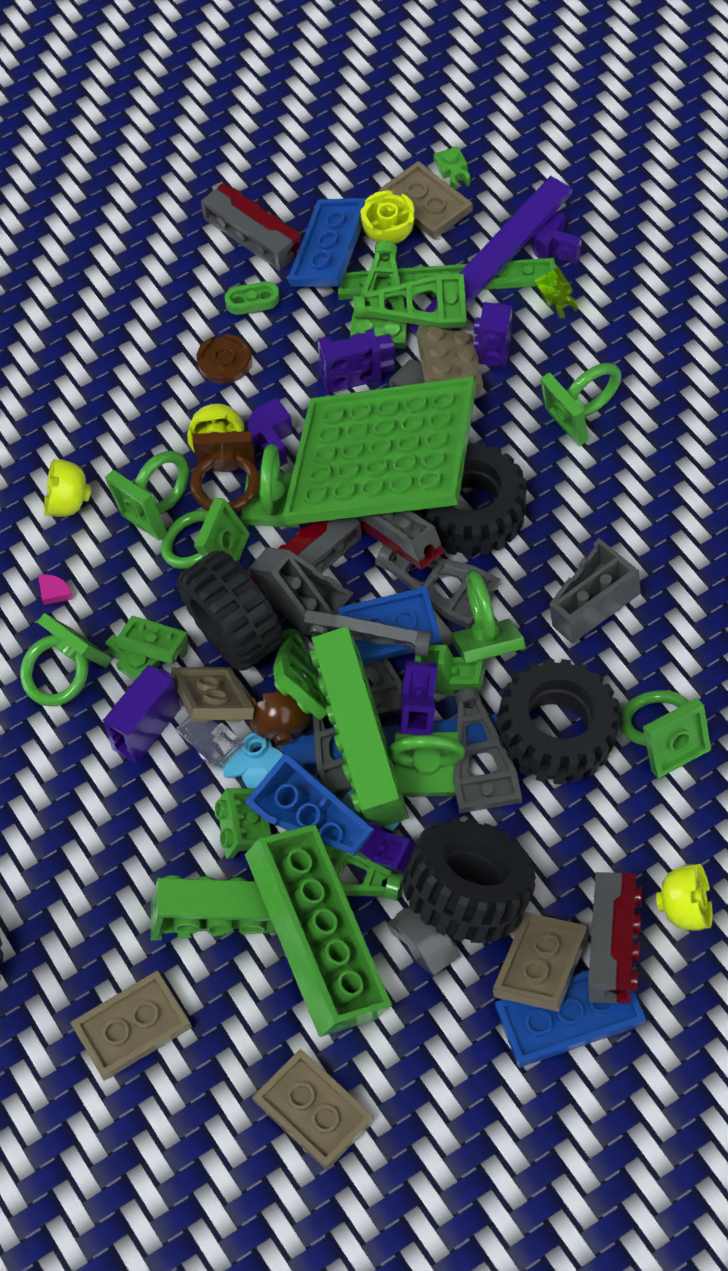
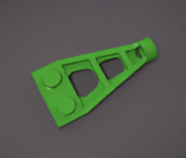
(383, 266)
(450, 302)
(297, 676)
(373, 881)

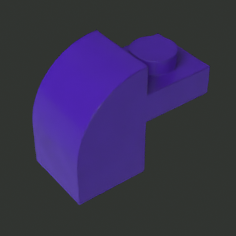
(552, 241)
(269, 426)
(417, 698)
(387, 849)

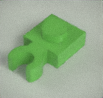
(452, 165)

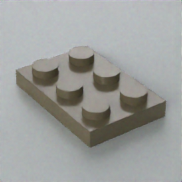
(434, 201)
(448, 355)
(212, 694)
(541, 962)
(131, 1025)
(313, 1109)

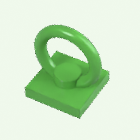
(567, 406)
(272, 494)
(138, 503)
(220, 532)
(486, 636)
(70, 644)
(671, 738)
(426, 763)

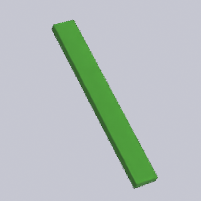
(514, 275)

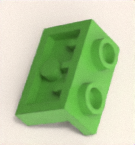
(153, 640)
(238, 821)

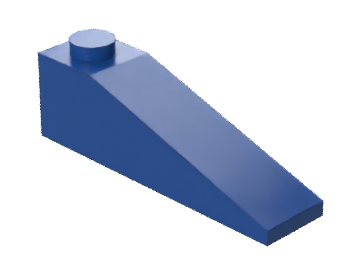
(297, 798)

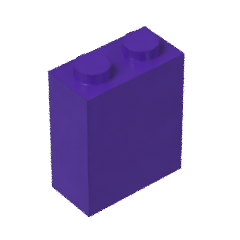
(142, 713)

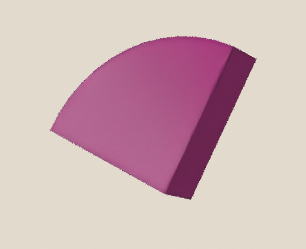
(54, 589)

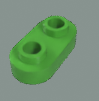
(252, 298)

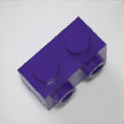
(493, 334)

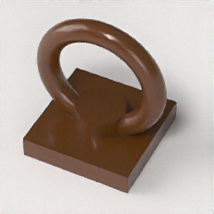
(225, 453)

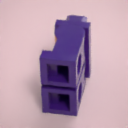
(355, 360)

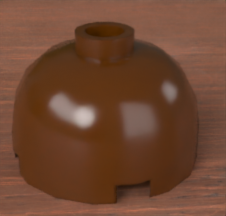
(278, 718)

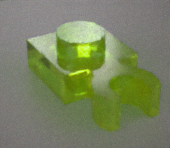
(556, 289)

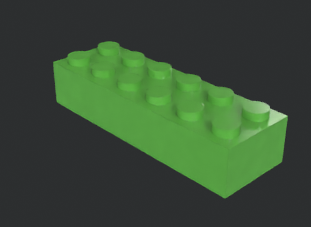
(358, 728)
(317, 930)

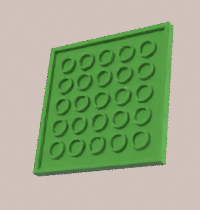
(381, 451)

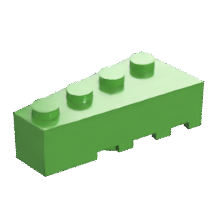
(208, 906)

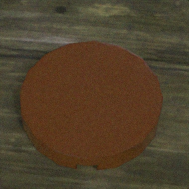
(224, 359)

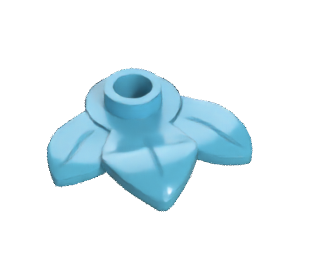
(253, 765)

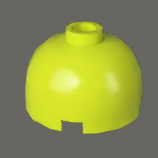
(388, 217)
(214, 419)
(65, 489)
(686, 898)

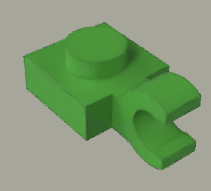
(129, 662)

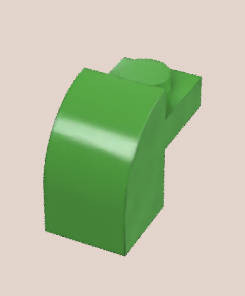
(453, 672)

